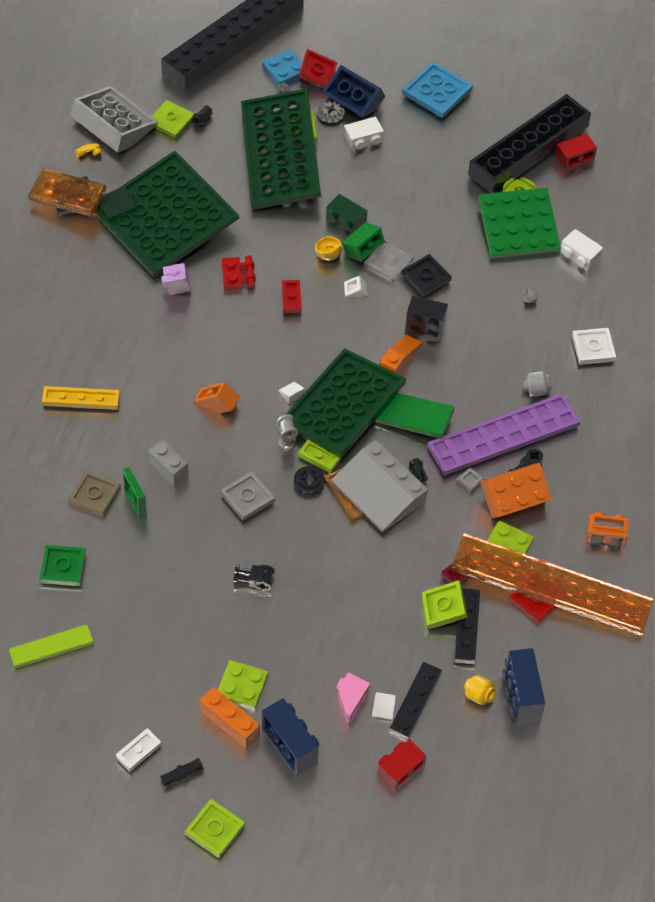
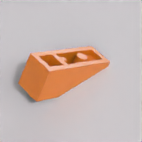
(400, 354)

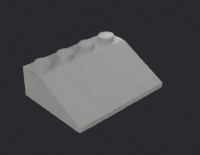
(112, 118)
(380, 486)

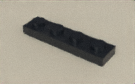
(467, 629)
(415, 700)

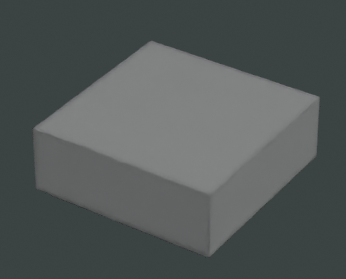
(470, 480)

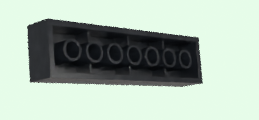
(529, 143)

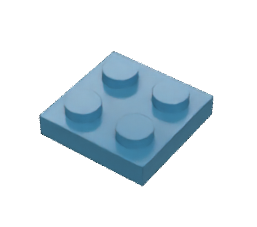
(283, 67)

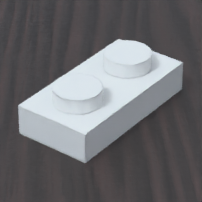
(138, 750)

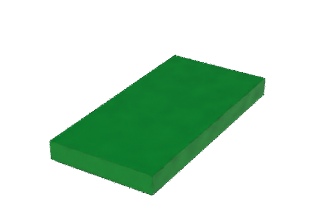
(416, 415)

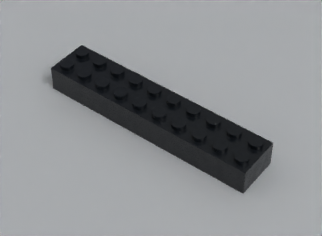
(225, 39)

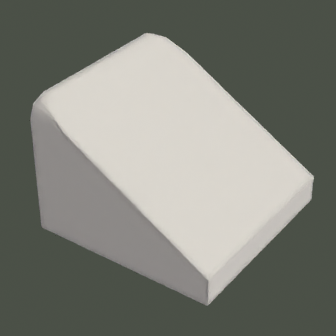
(355, 288)
(292, 392)
(383, 706)

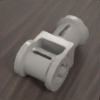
(287, 432)

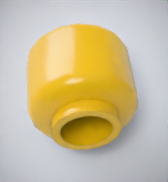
(479, 690)

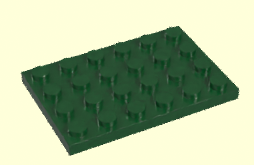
(344, 402)

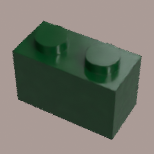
(346, 213)

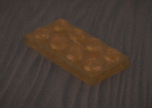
(67, 192)

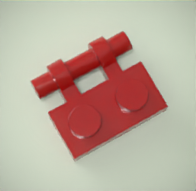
(232, 273)

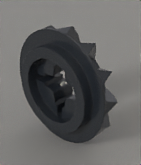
(314, 474)

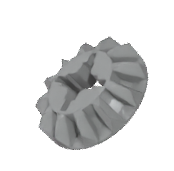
(334, 116)

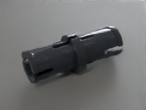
(181, 773)

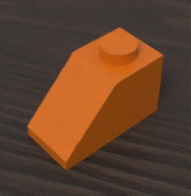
(217, 398)

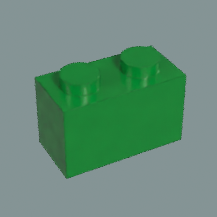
(363, 241)

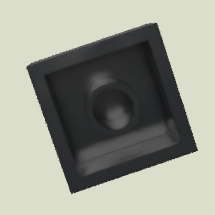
(426, 319)

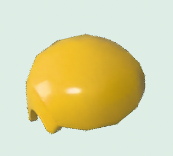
(328, 248)

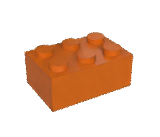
(515, 490)

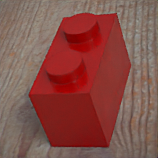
(575, 151)
(401, 763)

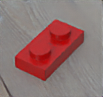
(291, 296)

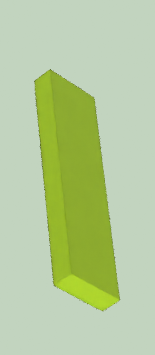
(51, 646)

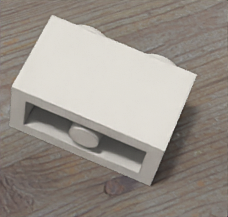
(363, 134)
(581, 249)

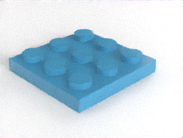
(437, 89)

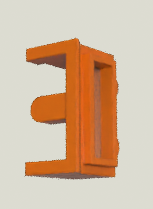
(607, 527)

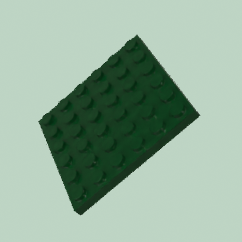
(172, 214)

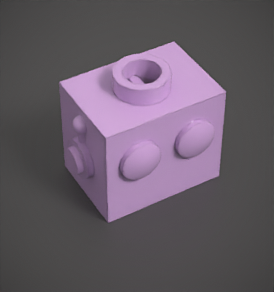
(176, 279)

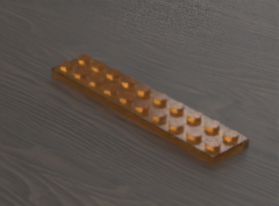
(552, 584)

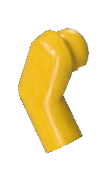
(95, 148)

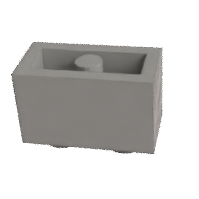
(168, 463)

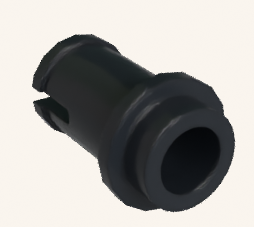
(200, 117)
(416, 466)

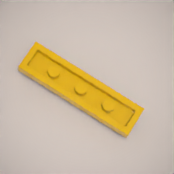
(80, 398)

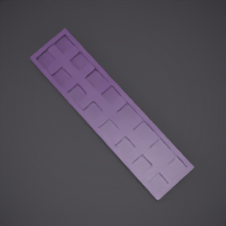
(503, 434)

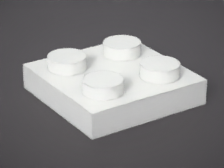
(593, 346)

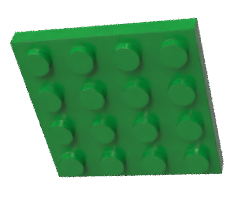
(519, 223)

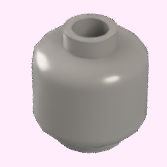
(537, 384)

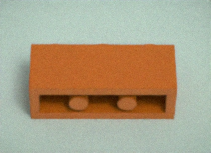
(229, 717)

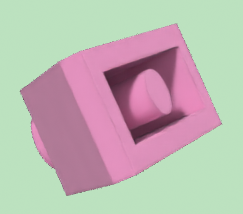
(351, 695)

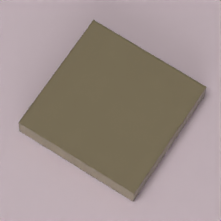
(94, 493)

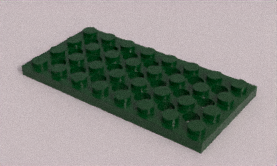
(307, 149)

